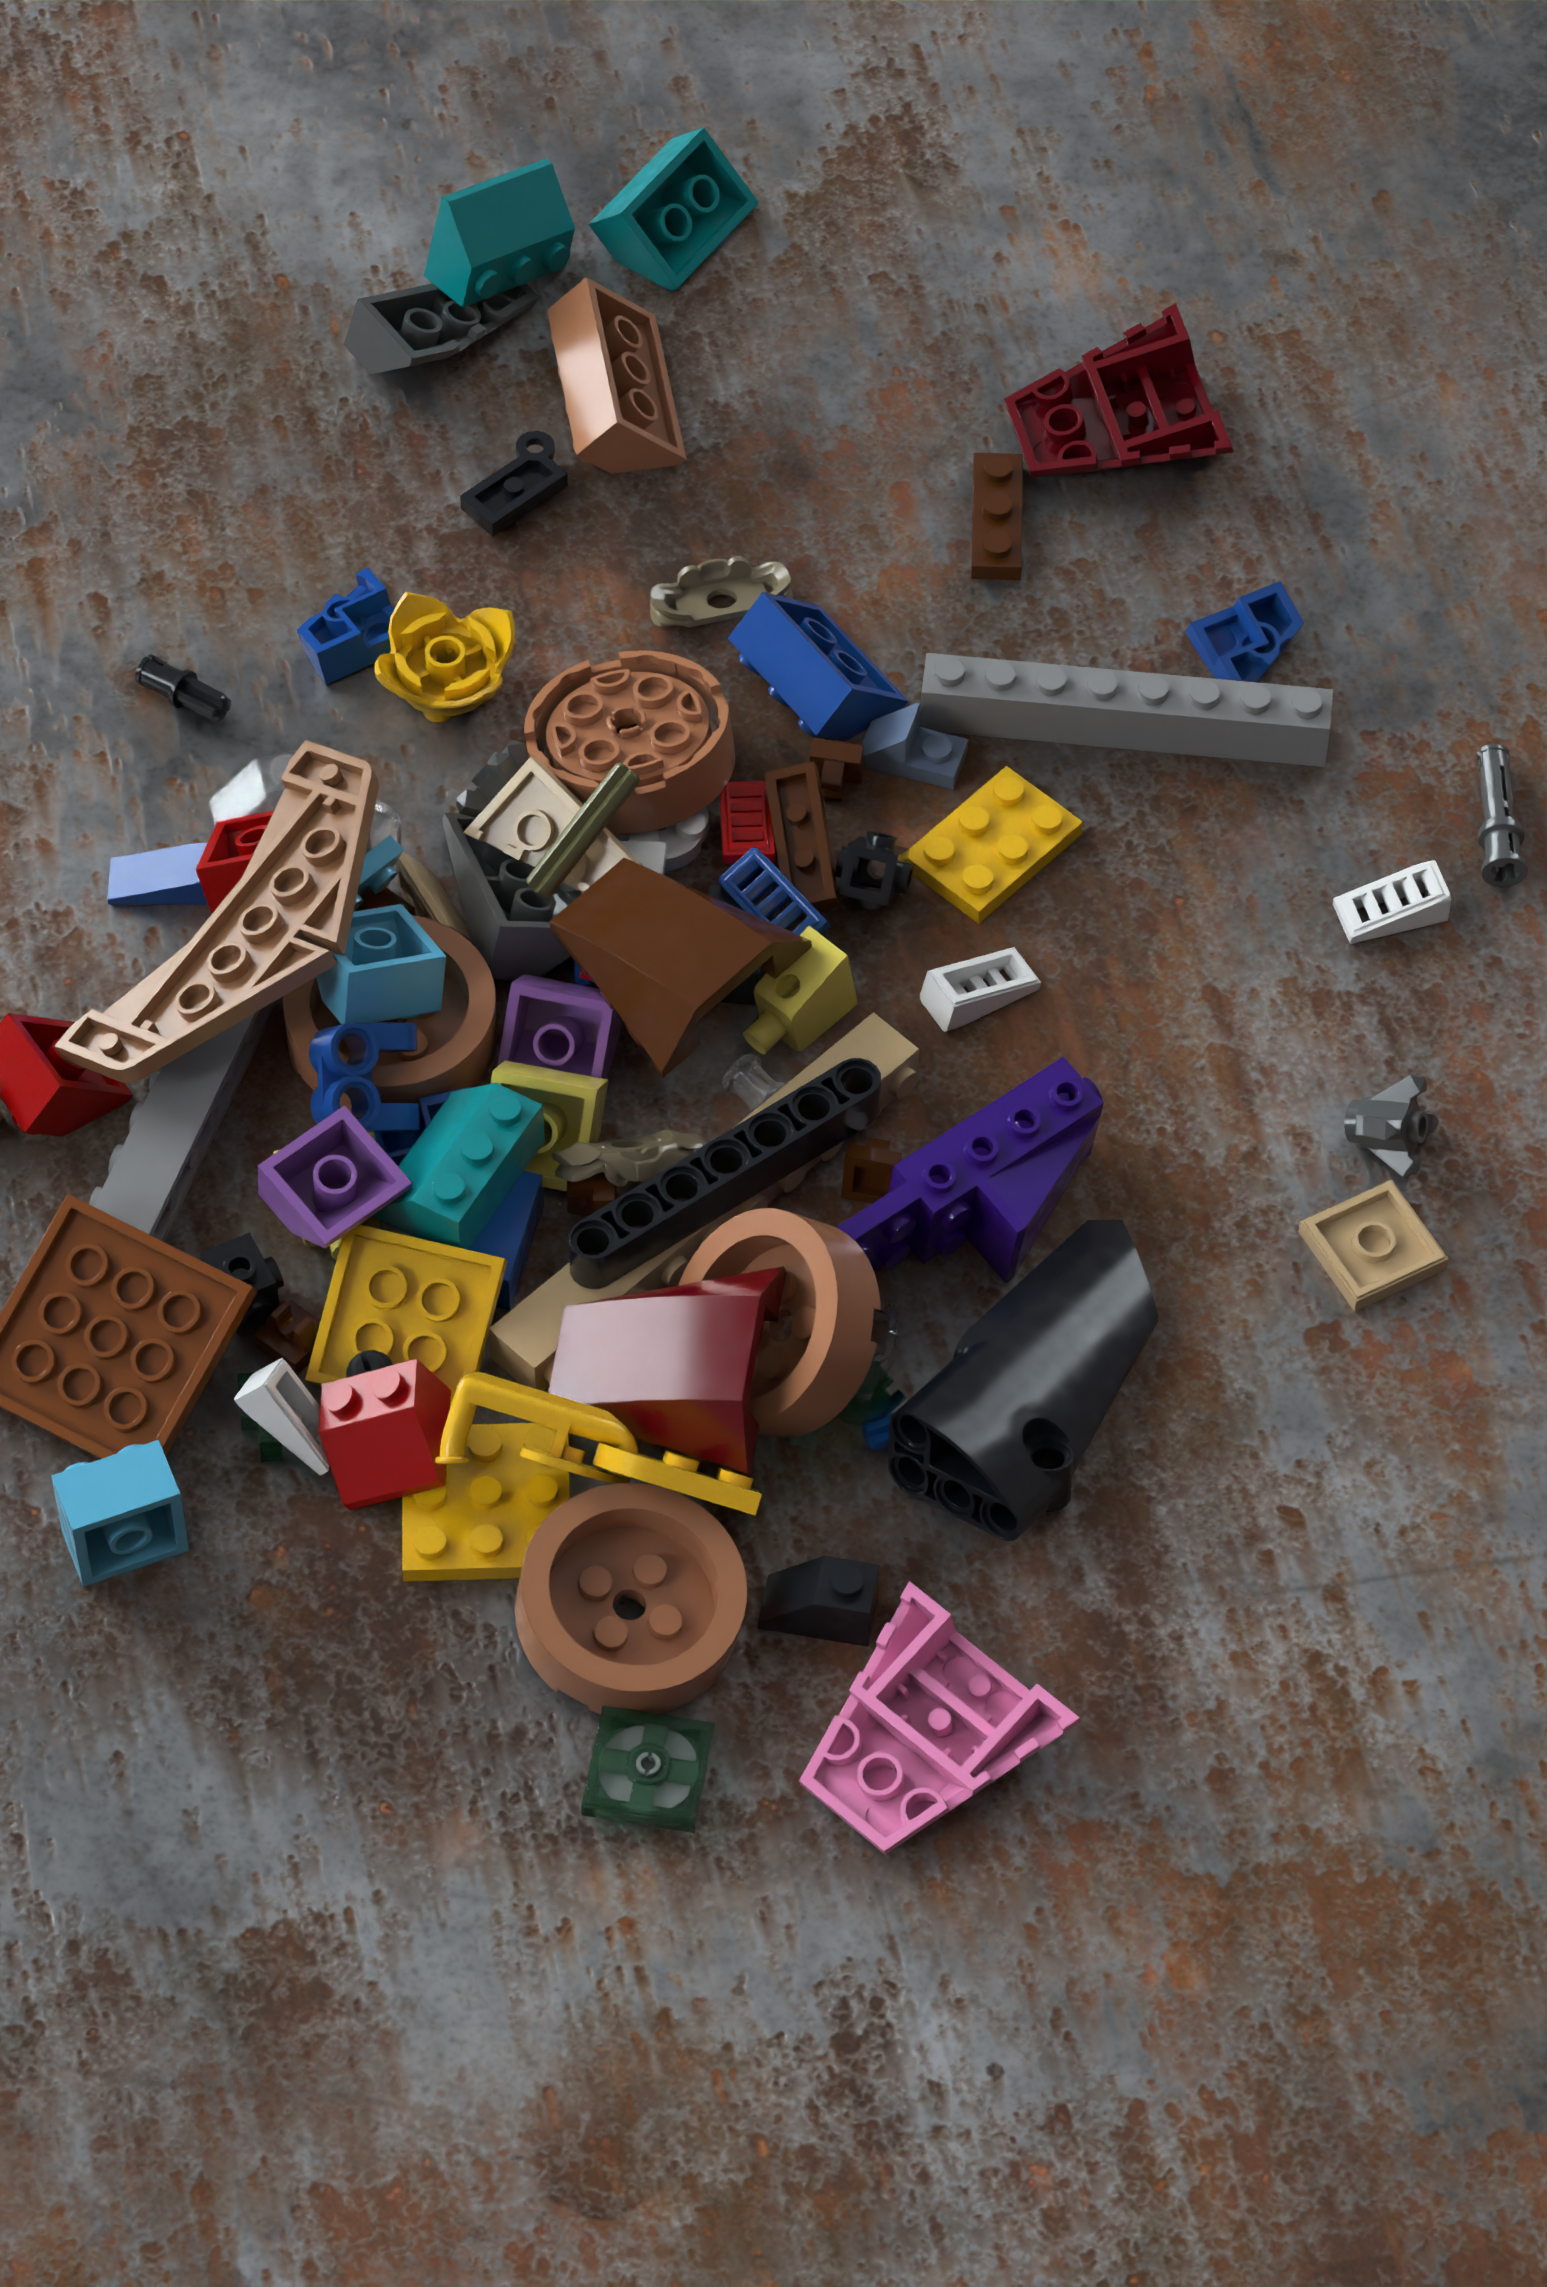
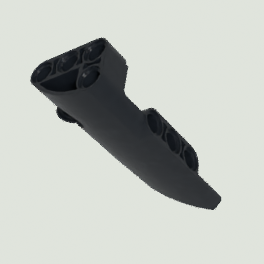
(1028, 1387)

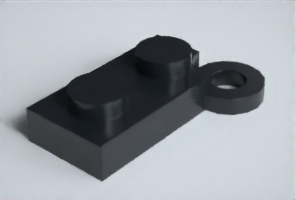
(516, 486)

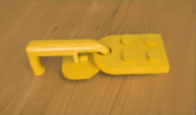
(615, 1448)

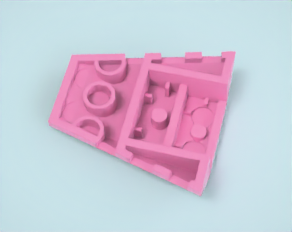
(926, 1727)

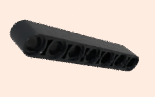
(715, 1193)

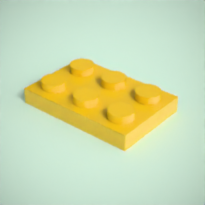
(993, 844)

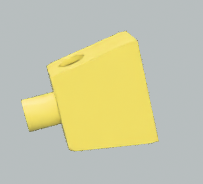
(803, 998)

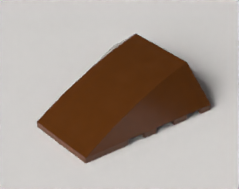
(667, 954)

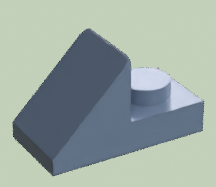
(905, 749)

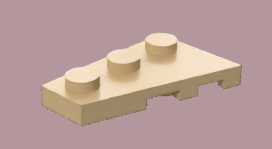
(533, 814)

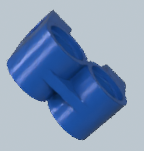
(355, 1076)

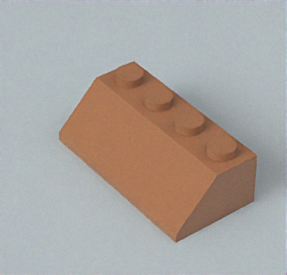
(614, 381)

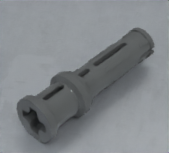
(1501, 832)

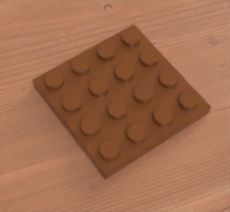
(113, 1333)

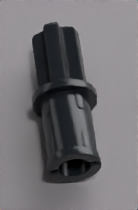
(182, 688)

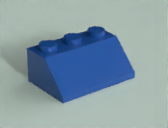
(813, 667)

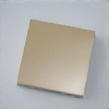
(1373, 1245)

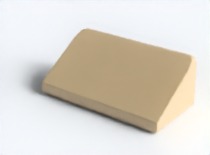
(427, 894)

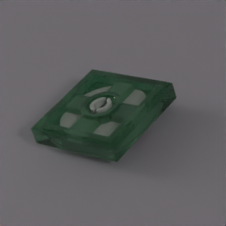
(648, 1769)

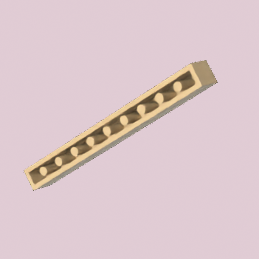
(528, 1334)

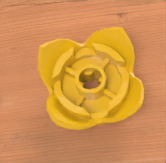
(443, 660)

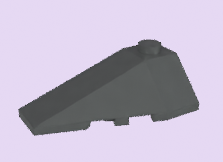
(425, 325)
(500, 909)

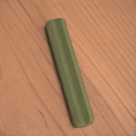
(582, 830)

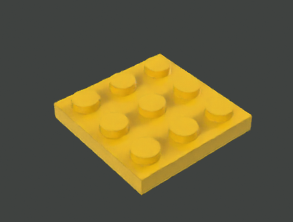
(408, 1303)
(485, 1510)

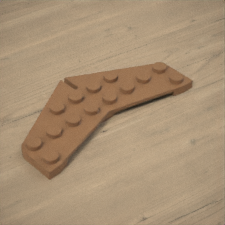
(261, 938)

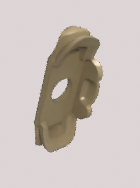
(687, 599)
(625, 1158)

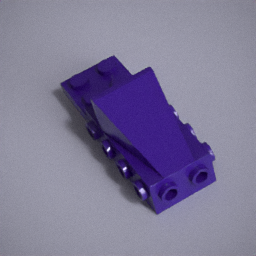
(987, 1177)

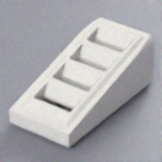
(1406, 883)
(953, 1007)
(286, 1411)

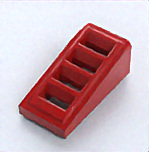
(745, 820)

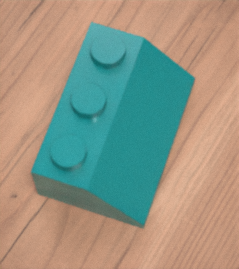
(675, 210)
(500, 234)
(466, 1164)

